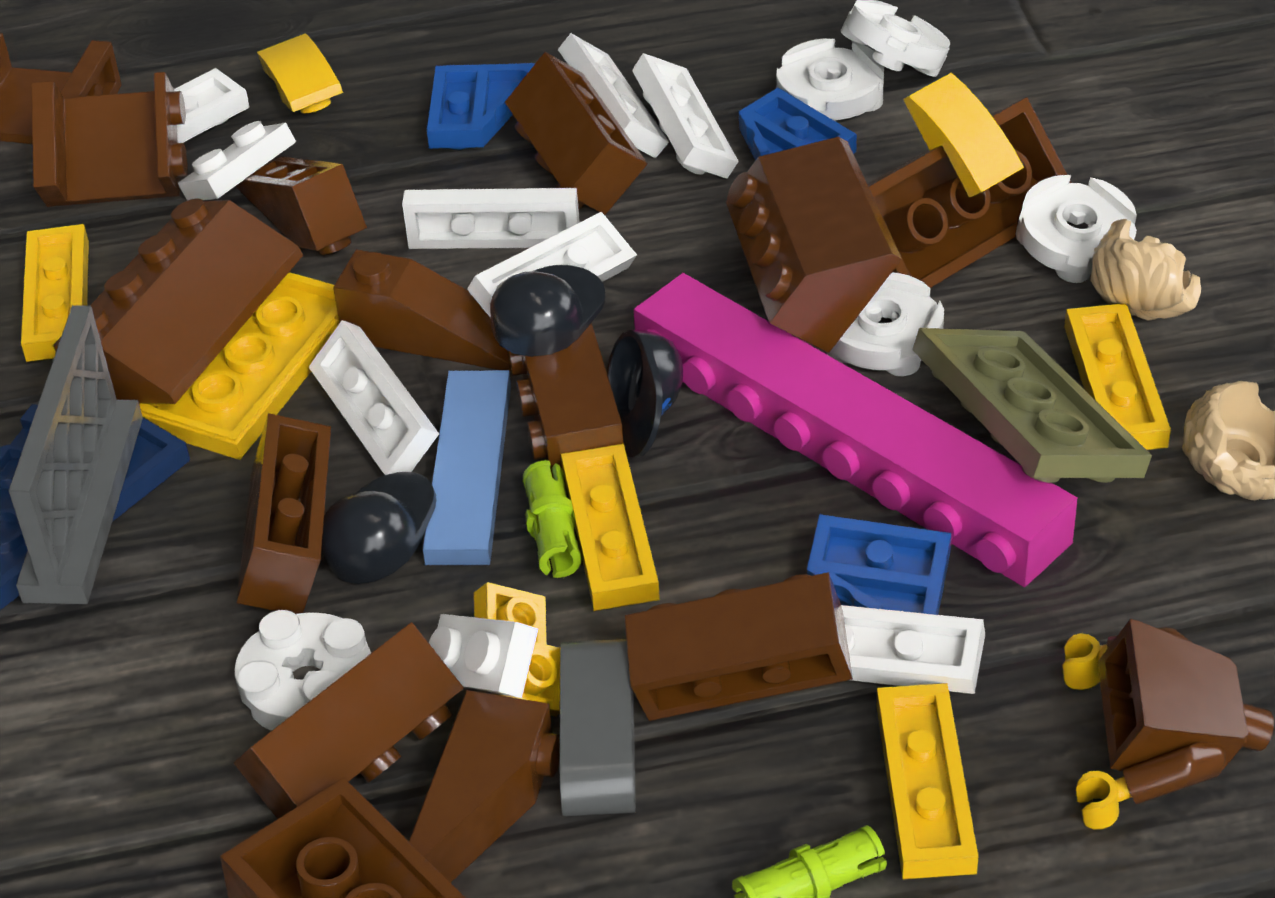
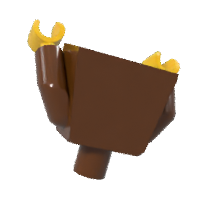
(1167, 714)

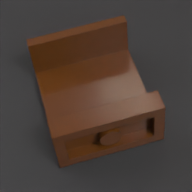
(92, 76)
(107, 144)

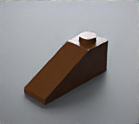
(306, 202)
(415, 311)
(485, 778)

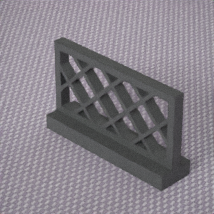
(72, 468)

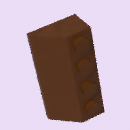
(936, 220)
(812, 238)
(186, 297)
(332, 850)

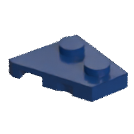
(471, 103)
(785, 122)
(881, 563)

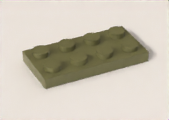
(1031, 405)

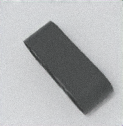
(596, 729)

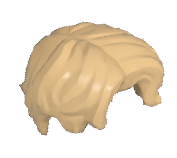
(1143, 275)
(1233, 440)

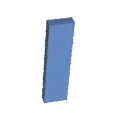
(468, 468)

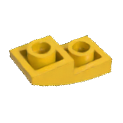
(300, 74)
(970, 136)
(510, 604)

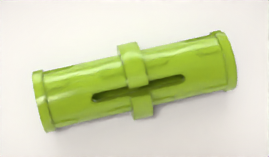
(551, 519)
(816, 870)

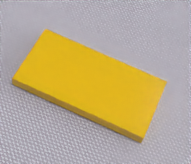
(254, 370)

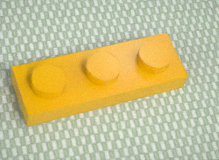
(52, 283)
(1117, 371)
(610, 527)
(926, 782)

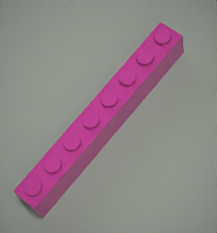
(863, 431)

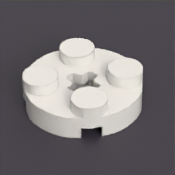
(895, 38)
(833, 79)
(1055, 202)
(890, 344)
(288, 643)

